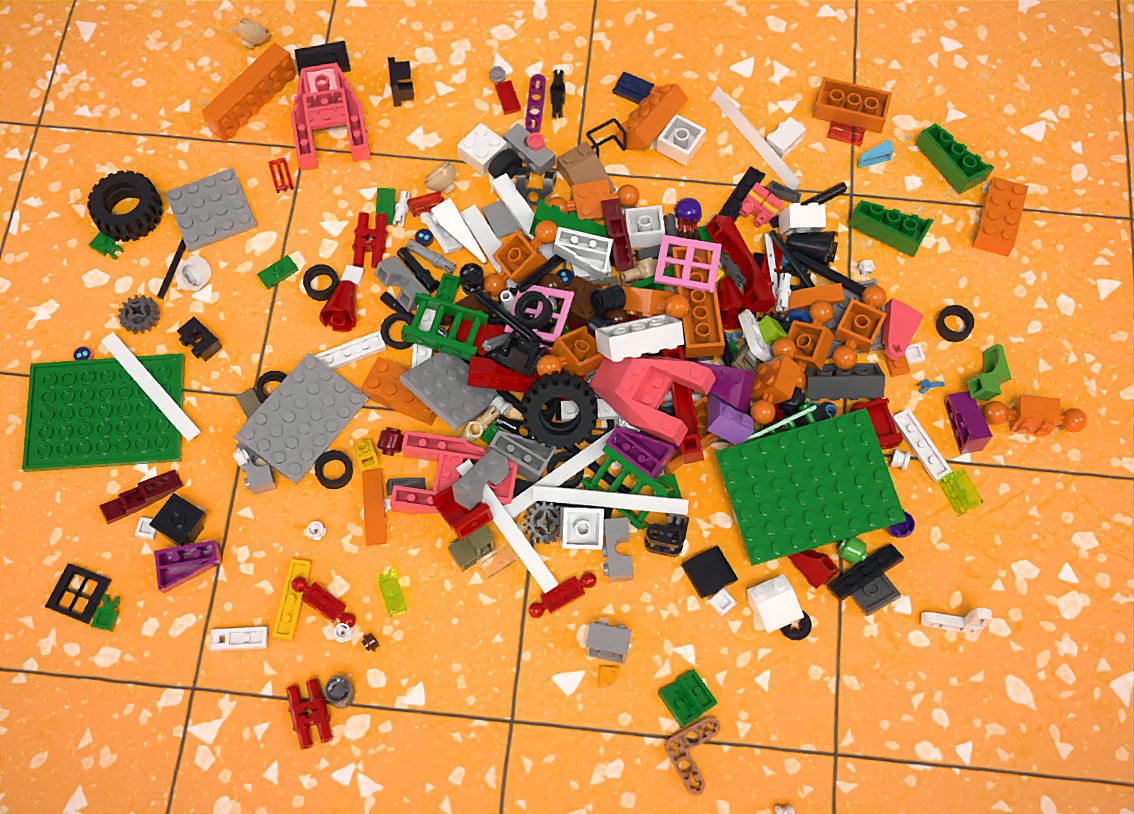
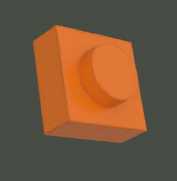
(897, 367)

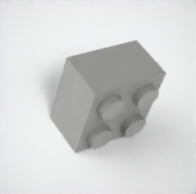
(608, 642)

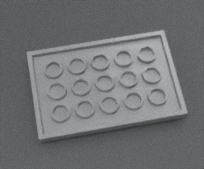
(301, 418)

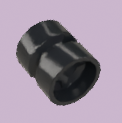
(471, 278)
(608, 299)

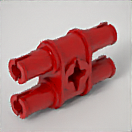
(363, 234)
(319, 718)

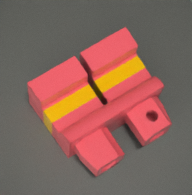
(752, 203)

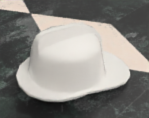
(193, 274)

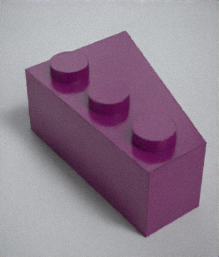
(732, 385)
(967, 423)
(642, 450)
(184, 563)

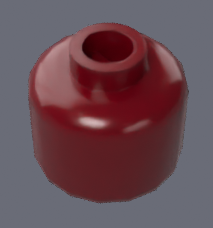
(390, 441)

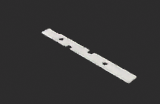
(771, 260)

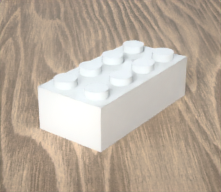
(639, 337)

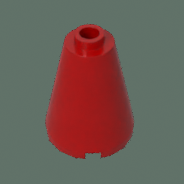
(730, 304)
(341, 308)

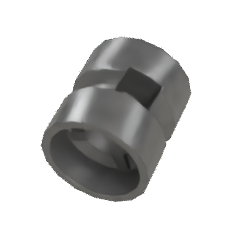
(339, 692)

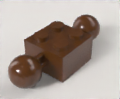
(580, 308)

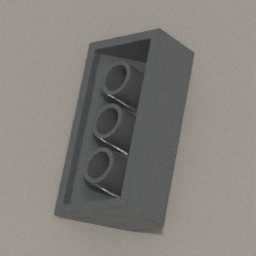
(832, 383)

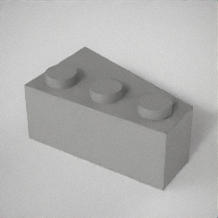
(526, 453)

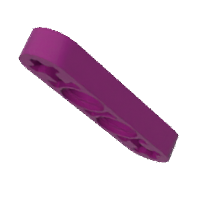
(535, 104)

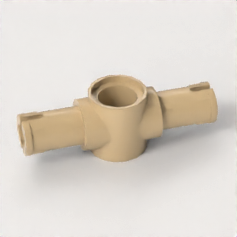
(642, 270)
(483, 421)

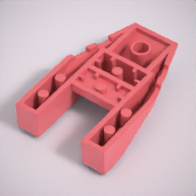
(323, 102)
(639, 385)
(449, 454)

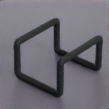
(596, 145)

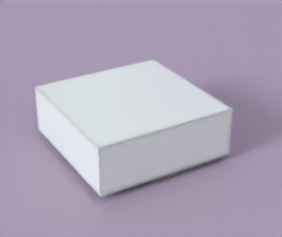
(353, 274)
(914, 354)
(144, 530)
(722, 602)

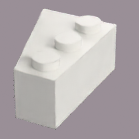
(584, 250)

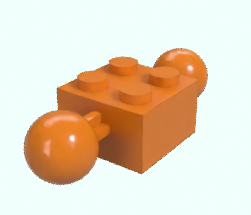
(587, 199)
(520, 257)
(655, 302)
(859, 326)
(812, 339)
(573, 353)
(774, 381)
(1035, 415)

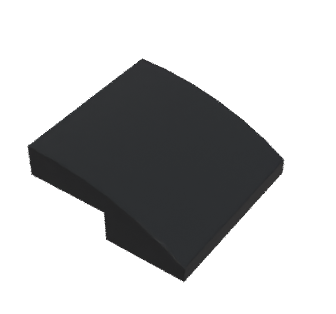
(709, 572)

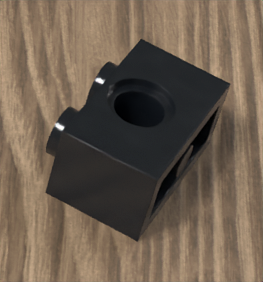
(194, 330)

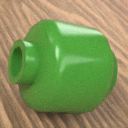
(852, 550)

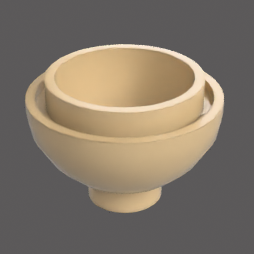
(251, 32)
(441, 178)

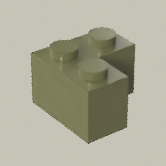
(471, 548)

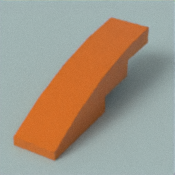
(806, 297)
(374, 507)

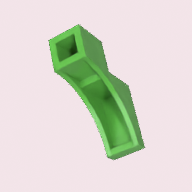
(995, 372)

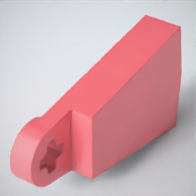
(899, 327)

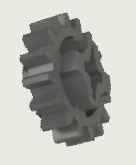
(139, 314)
(545, 531)

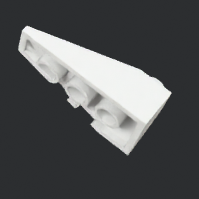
(452, 222)

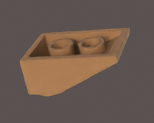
(582, 166)

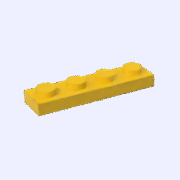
(290, 602)

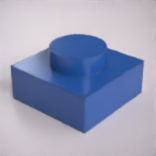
(799, 315)

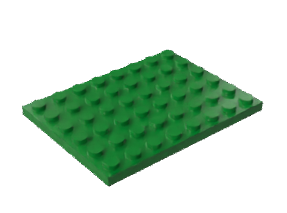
(99, 414)
(809, 487)

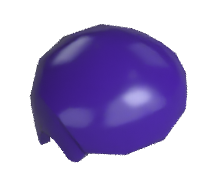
(688, 208)
(903, 529)

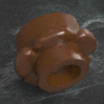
(370, 642)

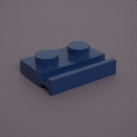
(632, 88)

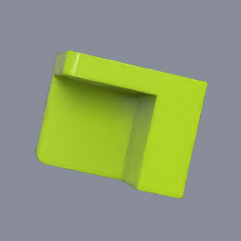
(771, 330)

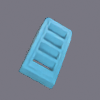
(876, 155)

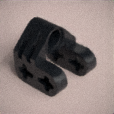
(523, 179)
(668, 536)

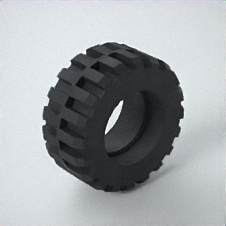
(120, 187)
(560, 433)

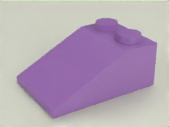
(728, 421)

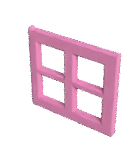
(688, 263)
(566, 295)

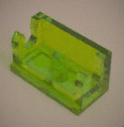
(960, 492)
(392, 593)

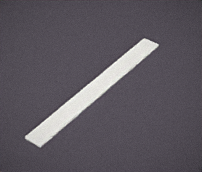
(755, 139)
(151, 387)
(559, 475)
(610, 499)
(515, 536)

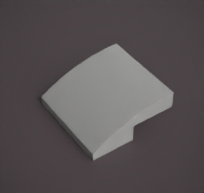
(500, 219)

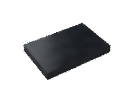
(323, 54)

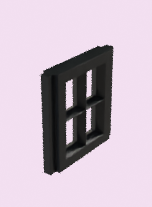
(94, 599)

